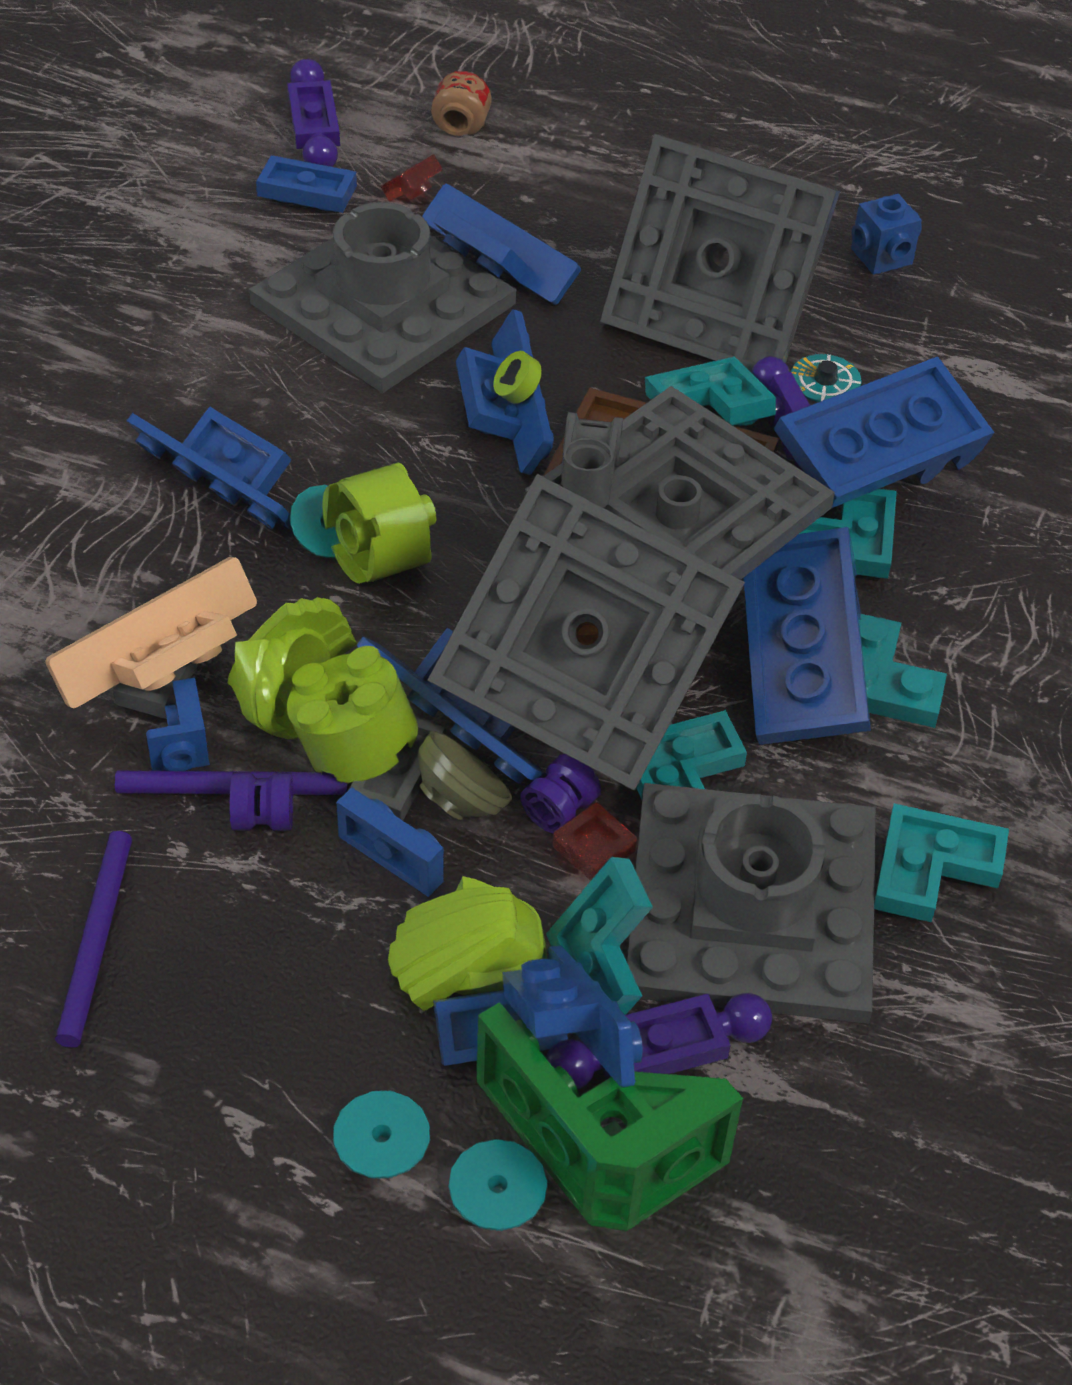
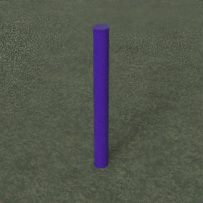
(217, 782)
(93, 940)

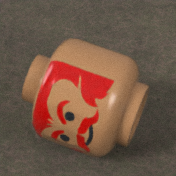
(461, 103)

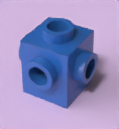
(886, 233)

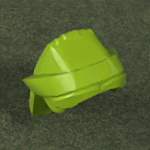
(266, 662)
(464, 942)

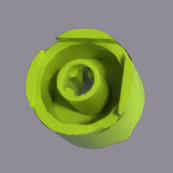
(379, 523)
(351, 714)

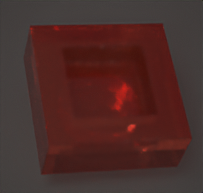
(413, 180)
(593, 839)

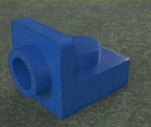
(183, 741)

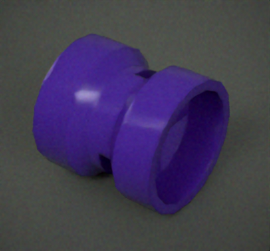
(554, 799)
(275, 801)

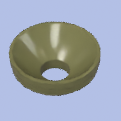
(459, 779)

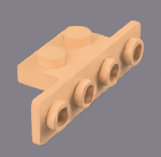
(156, 637)

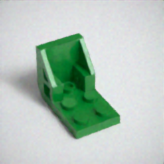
(615, 1177)

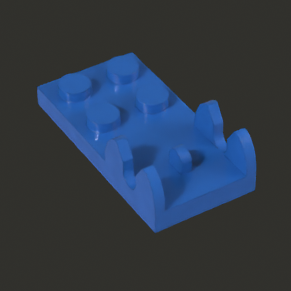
(886, 431)
(806, 640)

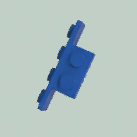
(500, 245)
(492, 414)
(228, 456)
(471, 723)
(561, 998)

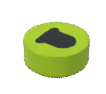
(517, 377)

